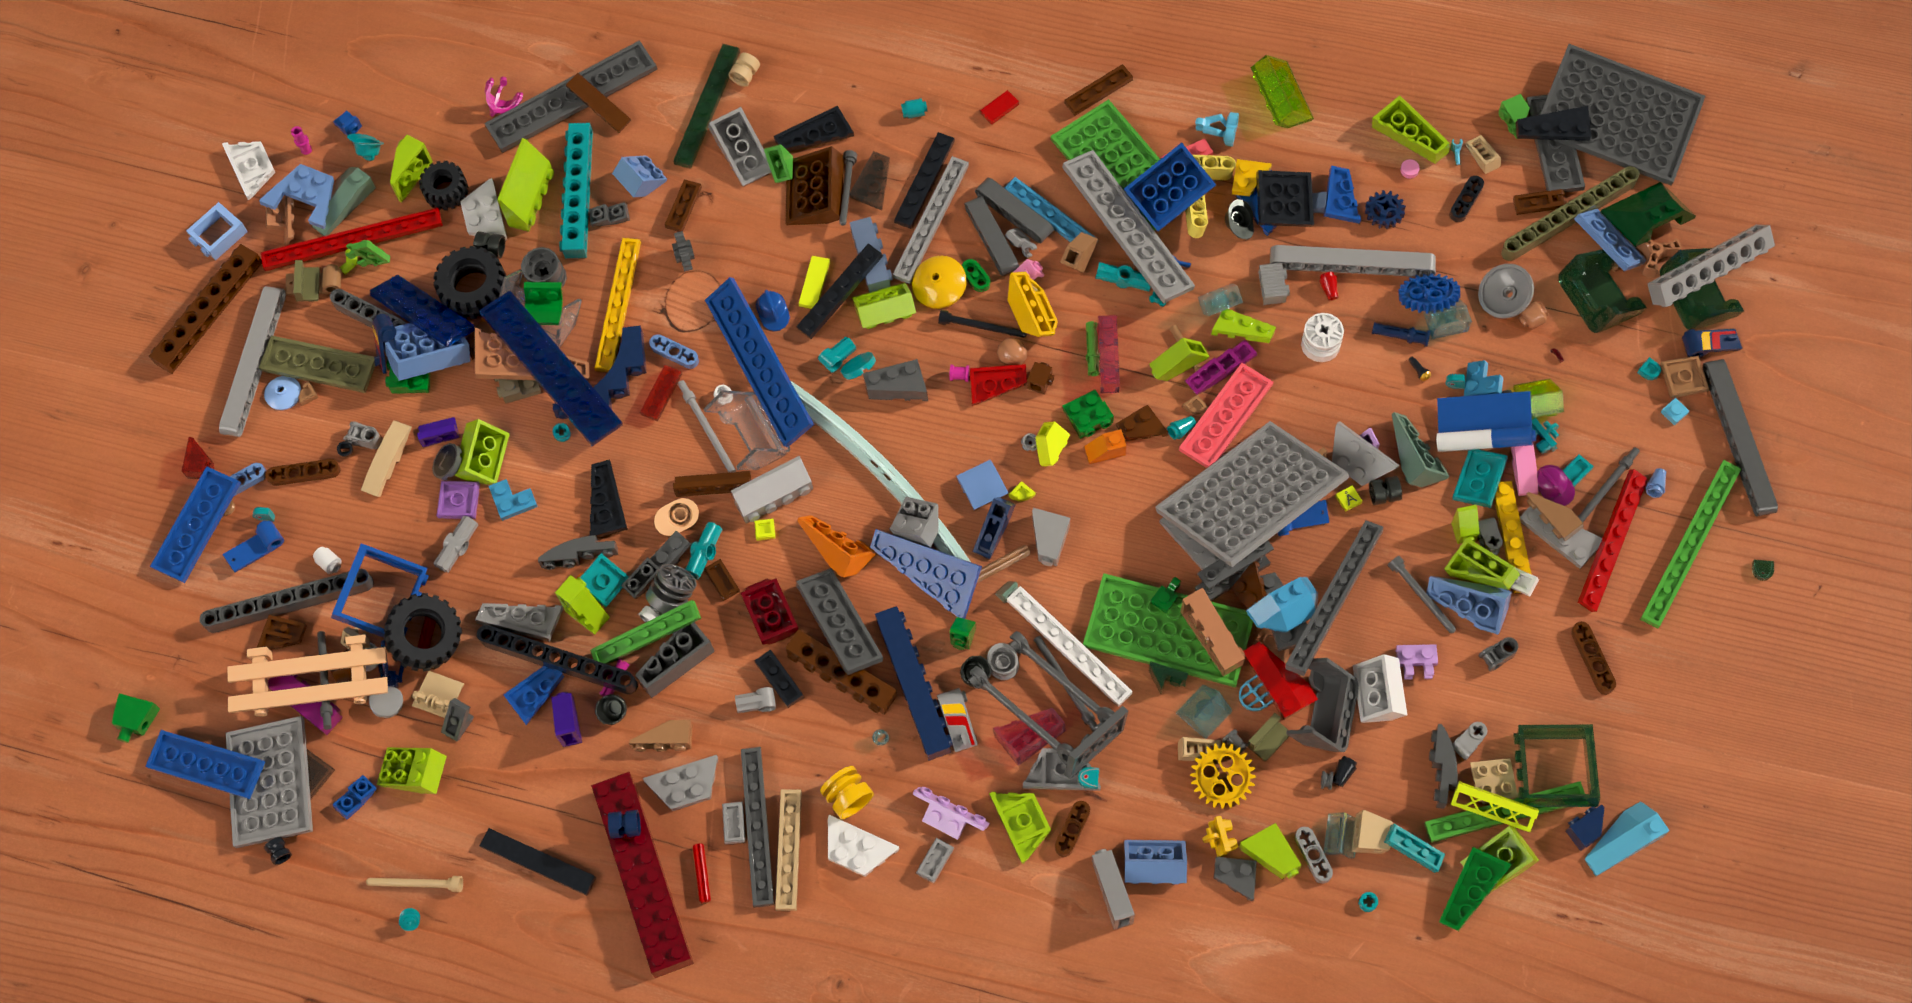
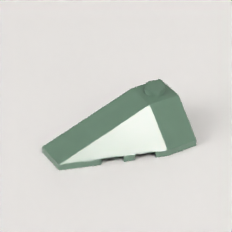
(1415, 459)

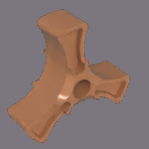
(1654, 252)

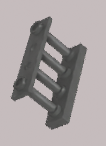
(1220, 577)

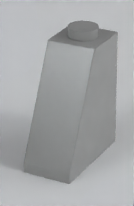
(1050, 535)

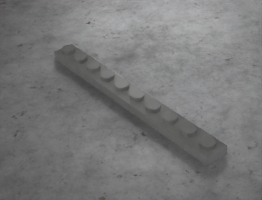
(1334, 598)

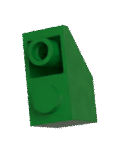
(962, 633)

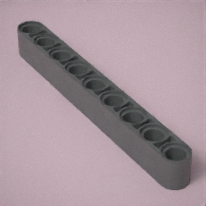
(1740, 438)
(277, 599)

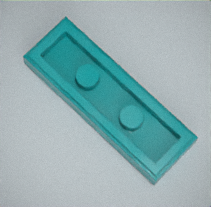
(1414, 848)

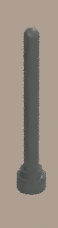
(850, 159)
(1398, 565)

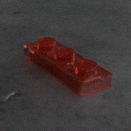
(661, 393)

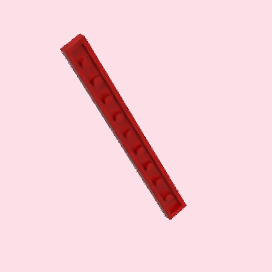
(337, 242)

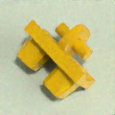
(1218, 838)

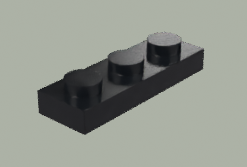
(779, 679)

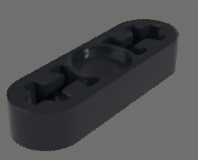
(1466, 205)

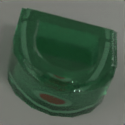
(1763, 569)

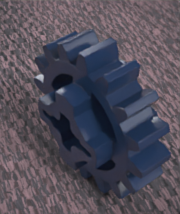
(1385, 209)

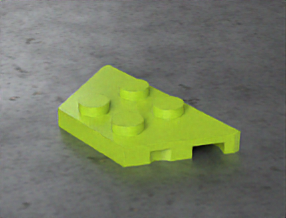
(1022, 821)

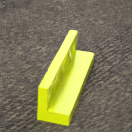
(1498, 800)

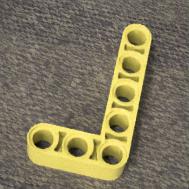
(1218, 169)

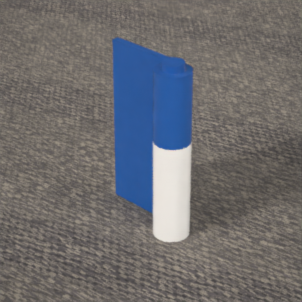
(1485, 421)

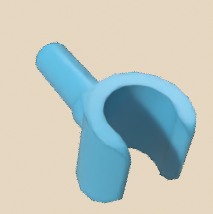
(1456, 148)

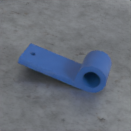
(1310, 517)
(266, 541)

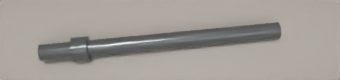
(1624, 464)
(326, 709)
(1087, 717)

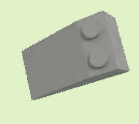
(740, 146)

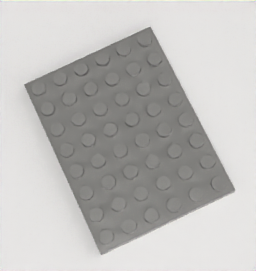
(1251, 493)

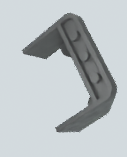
(1333, 709)

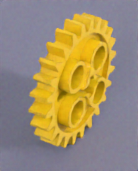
(1206, 784)

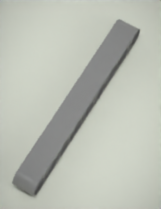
(1353, 260)
(248, 371)

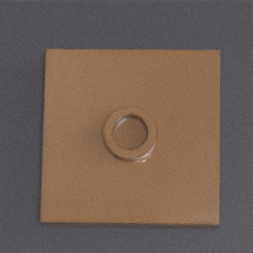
(1684, 376)

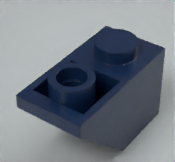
(1588, 828)

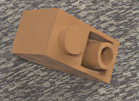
(1079, 252)

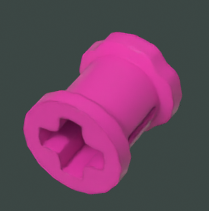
(959, 373)

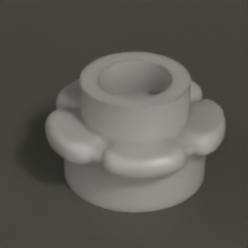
(1029, 438)

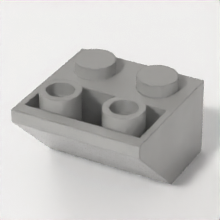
(916, 521)

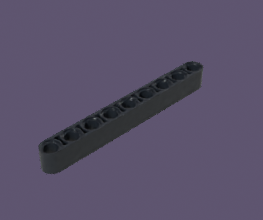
(563, 664)

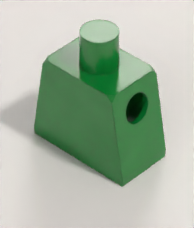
(133, 716)

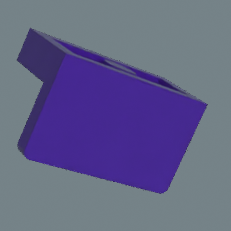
(438, 432)

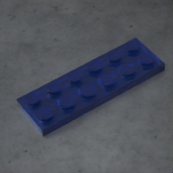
(422, 310)

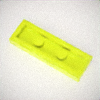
(814, 282)

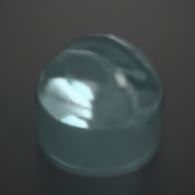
(878, 734)

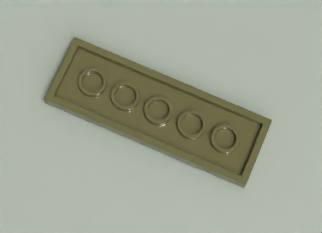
(317, 364)

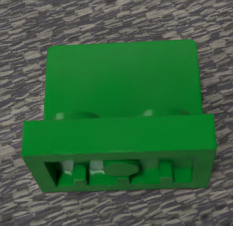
(544, 301)

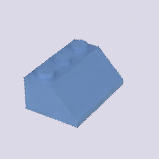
(1155, 861)

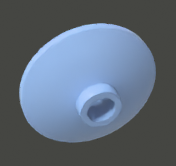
(285, 399)

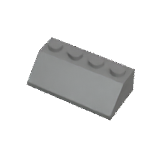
(772, 490)

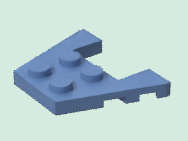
(305, 186)

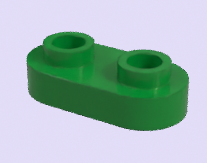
(976, 276)

